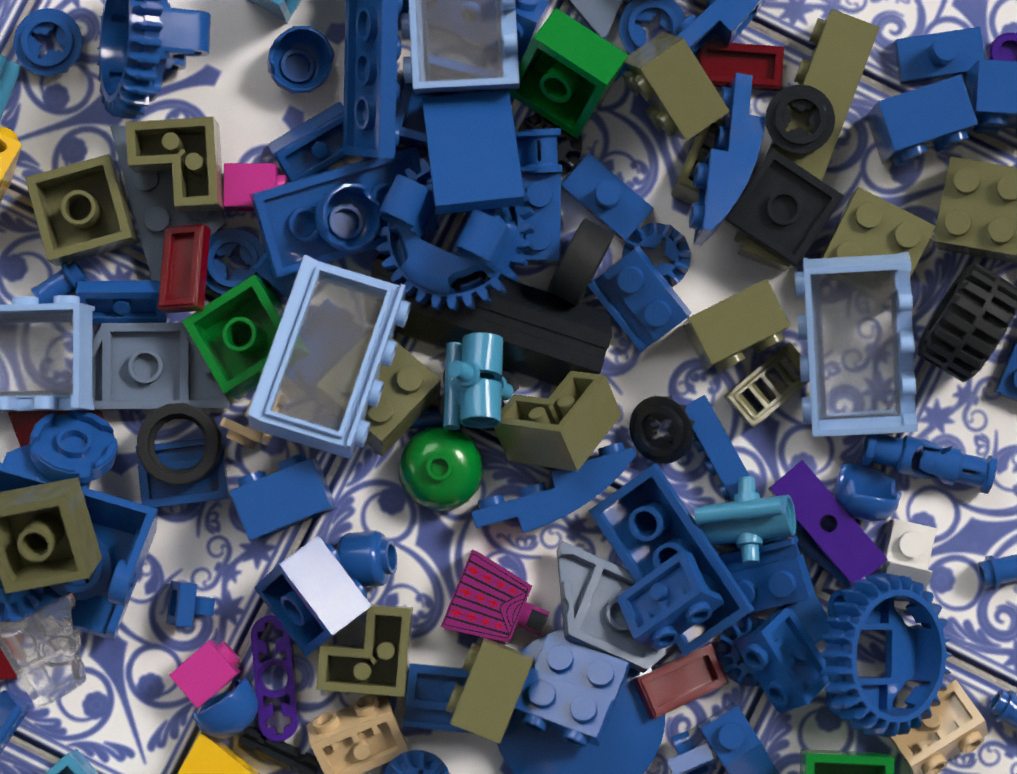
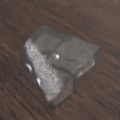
(45, 652)

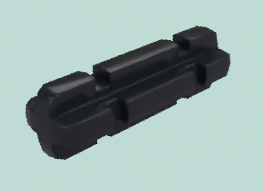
(278, 752)

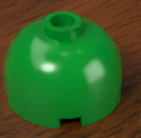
(440, 468)

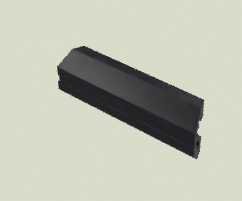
(539, 330)

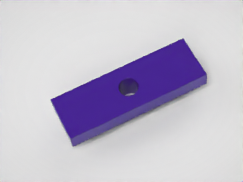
(847, 544)

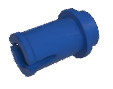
(61, 283)
(997, 571)
(1004, 707)

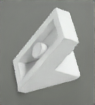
(909, 553)

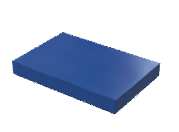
(473, 151)

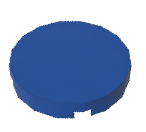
(73, 446)

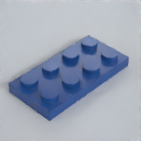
(371, 78)
(289, 209)

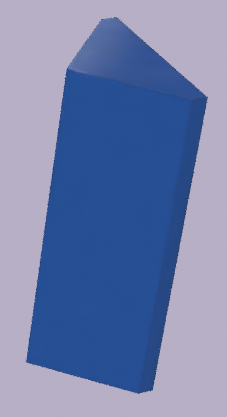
(649, 526)

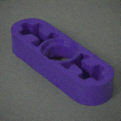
(267, 711)

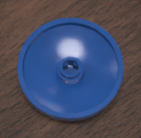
(625, 748)

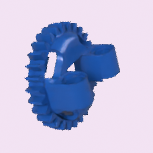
(140, 43)
(483, 246)
(911, 654)

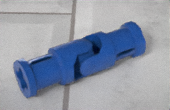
(932, 460)

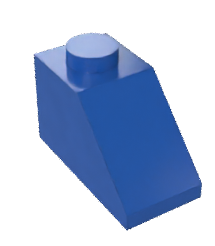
(736, 742)

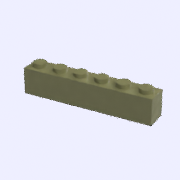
(835, 70)

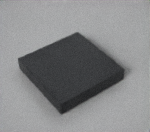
(783, 208)

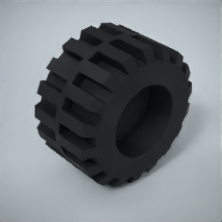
(969, 322)

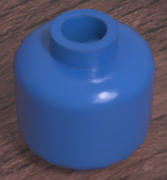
(368, 557)

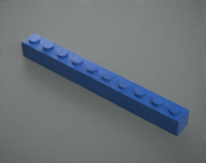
(728, 467)

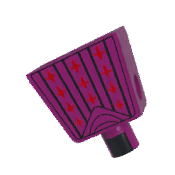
(492, 602)

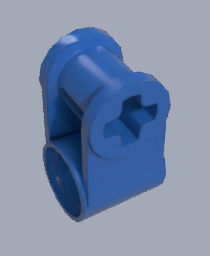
(538, 150)

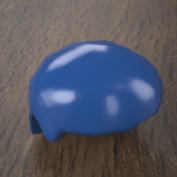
(300, 60)
(348, 217)
(866, 492)
(229, 711)

